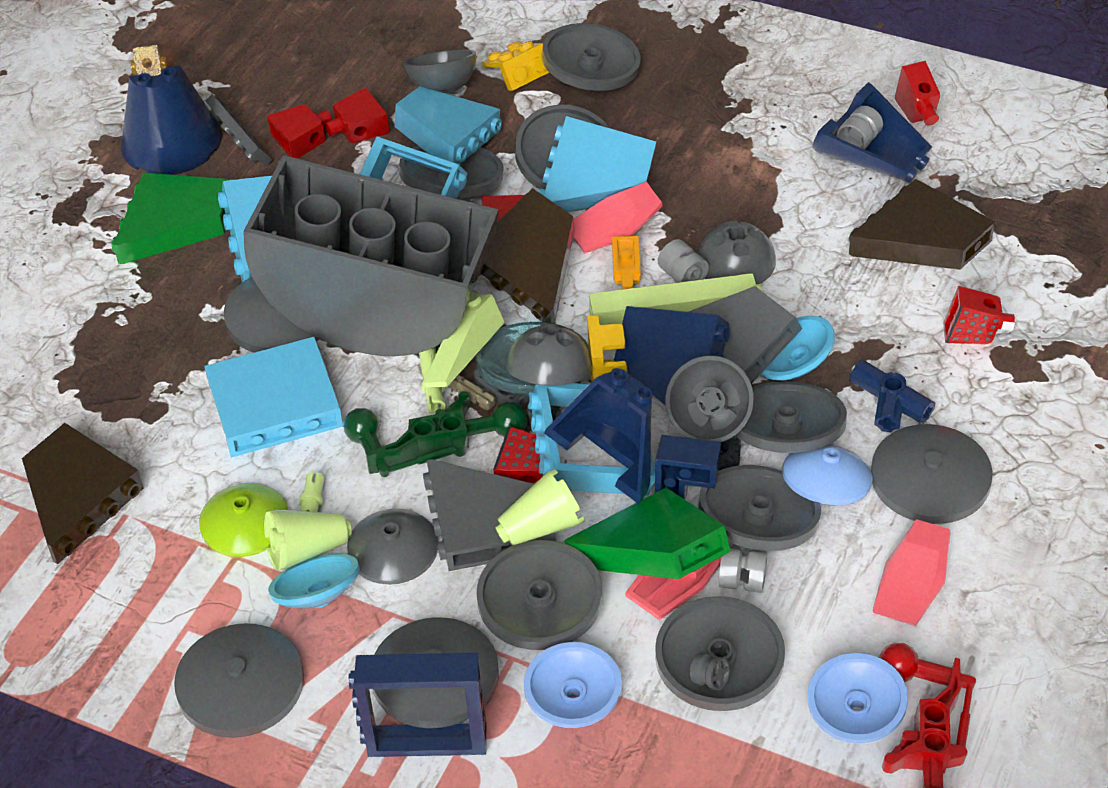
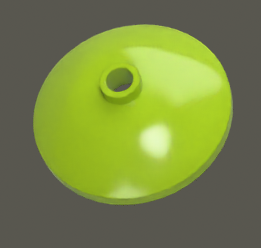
(235, 519)

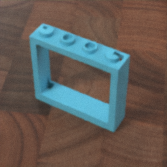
(383, 150)
(576, 476)

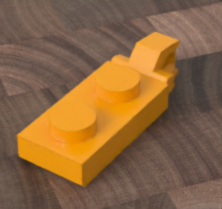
(626, 261)

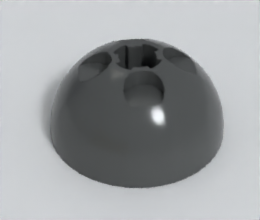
(441, 70)
(738, 250)
(549, 356)
(694, 394)

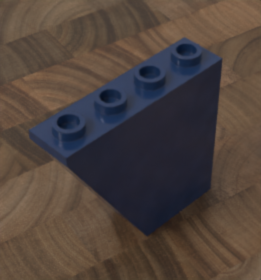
(665, 340)

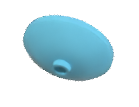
(805, 351)
(314, 581)

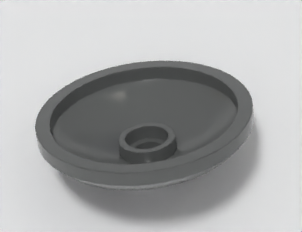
(394, 556)

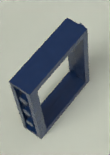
(419, 671)

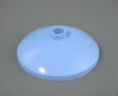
(828, 475)
(570, 671)
(860, 682)

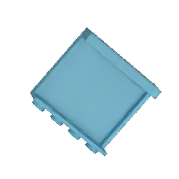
(273, 396)

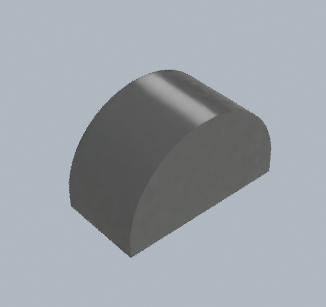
(366, 257)

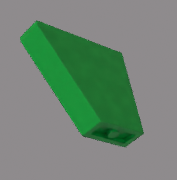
(169, 215)
(654, 538)

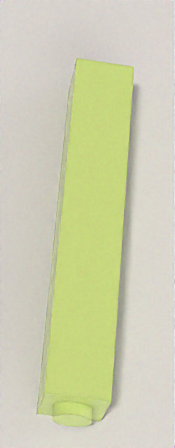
(679, 296)

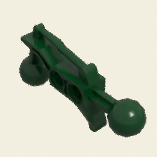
(429, 435)

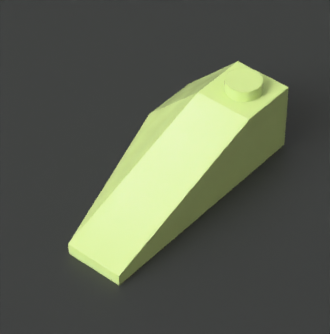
(476, 328)

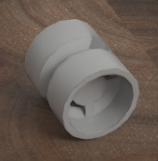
(861, 127)
(682, 262)
(731, 570)

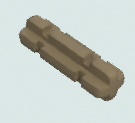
(476, 393)

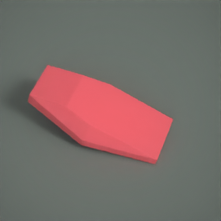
(615, 216)
(914, 573)
(663, 595)

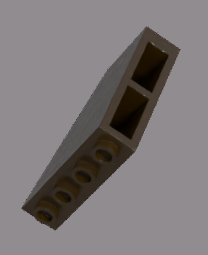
(922, 229)
(531, 254)
(76, 487)

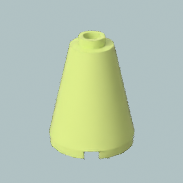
(539, 511)
(303, 535)

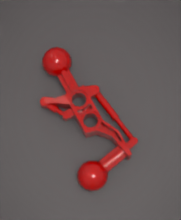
(927, 733)

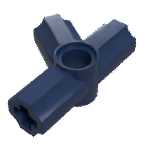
(892, 395)

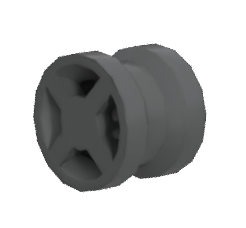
(709, 671)

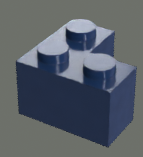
(686, 463)

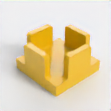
(604, 338)

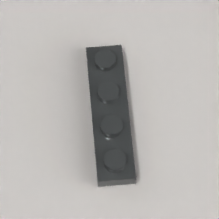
(242, 136)

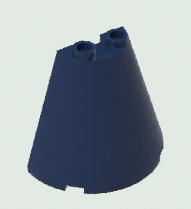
(167, 124)
(893, 152)
(616, 418)

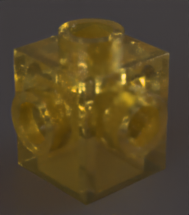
(148, 54)

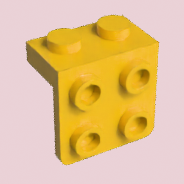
(518, 63)

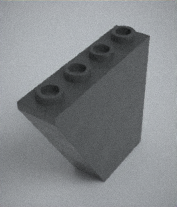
(757, 329)
(468, 512)

